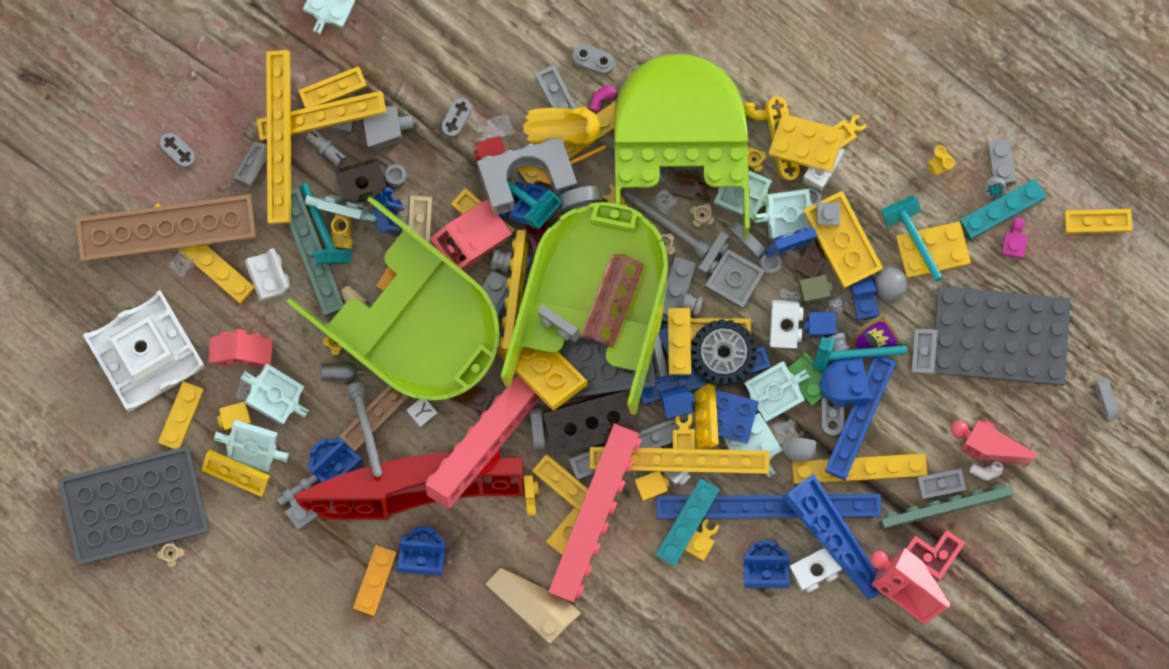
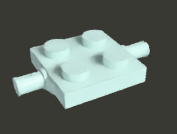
(328, 12)
(731, 197)
(335, 204)
(785, 212)
(776, 390)
(274, 394)
(760, 439)
(251, 446)

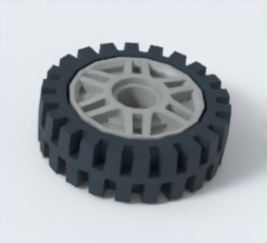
(728, 336)

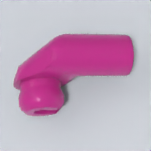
(599, 96)

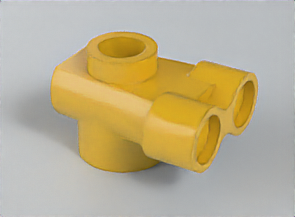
(941, 162)
(341, 238)

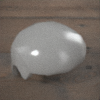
(890, 284)
(799, 449)

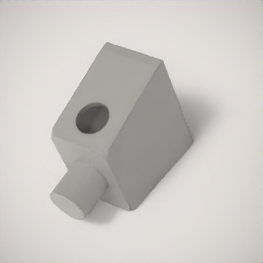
(385, 129)

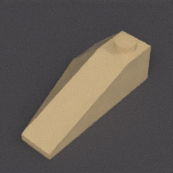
(537, 607)

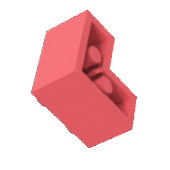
(240, 348)
(938, 558)

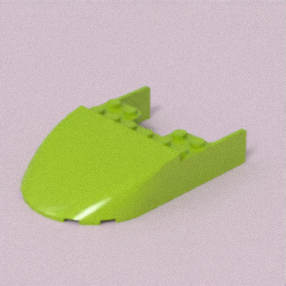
(681, 115)
(568, 277)
(427, 330)

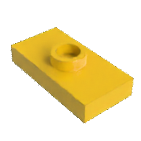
(561, 535)

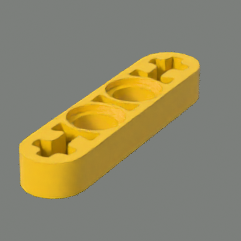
(771, 113)

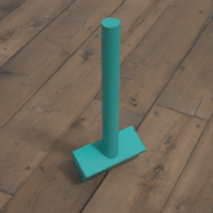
(540, 209)
(902, 212)
(330, 254)
(825, 353)

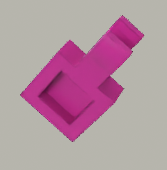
(1014, 242)

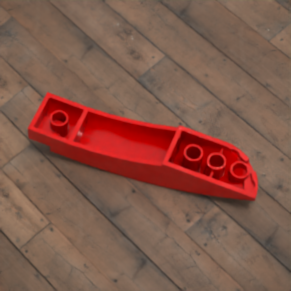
(403, 487)

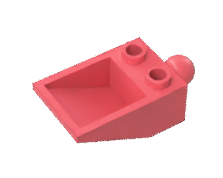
(474, 235)
(989, 445)
(908, 584)

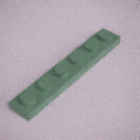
(307, 243)
(955, 504)

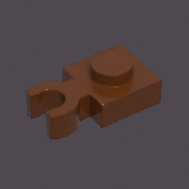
(688, 187)

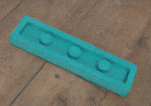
(1002, 209)
(687, 521)

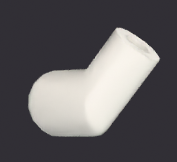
(987, 473)

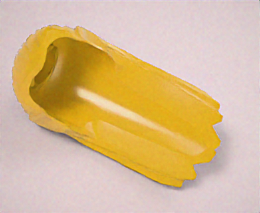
(572, 125)

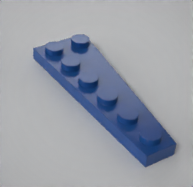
(827, 525)

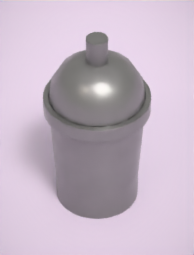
(339, 372)

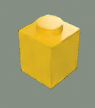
(231, 413)
(652, 486)

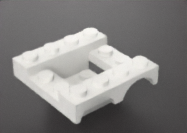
(146, 374)

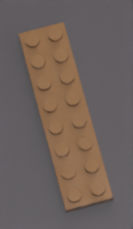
(165, 228)

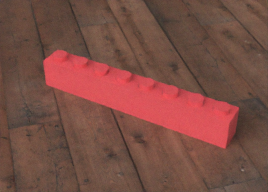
(481, 443)
(594, 511)

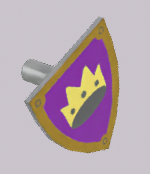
(876, 334)

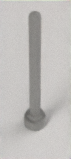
(700, 247)
(357, 393)

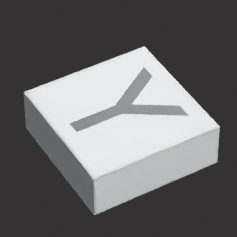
(422, 412)

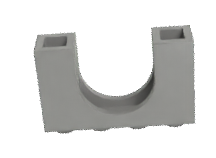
(547, 156)

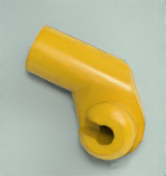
(758, 115)

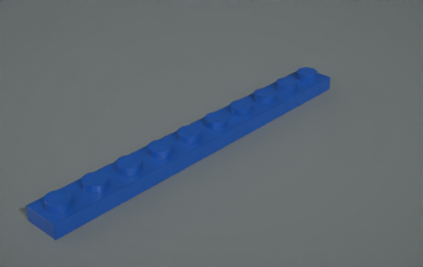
(769, 506)

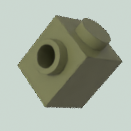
(815, 290)

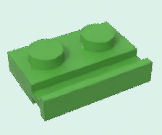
(811, 386)

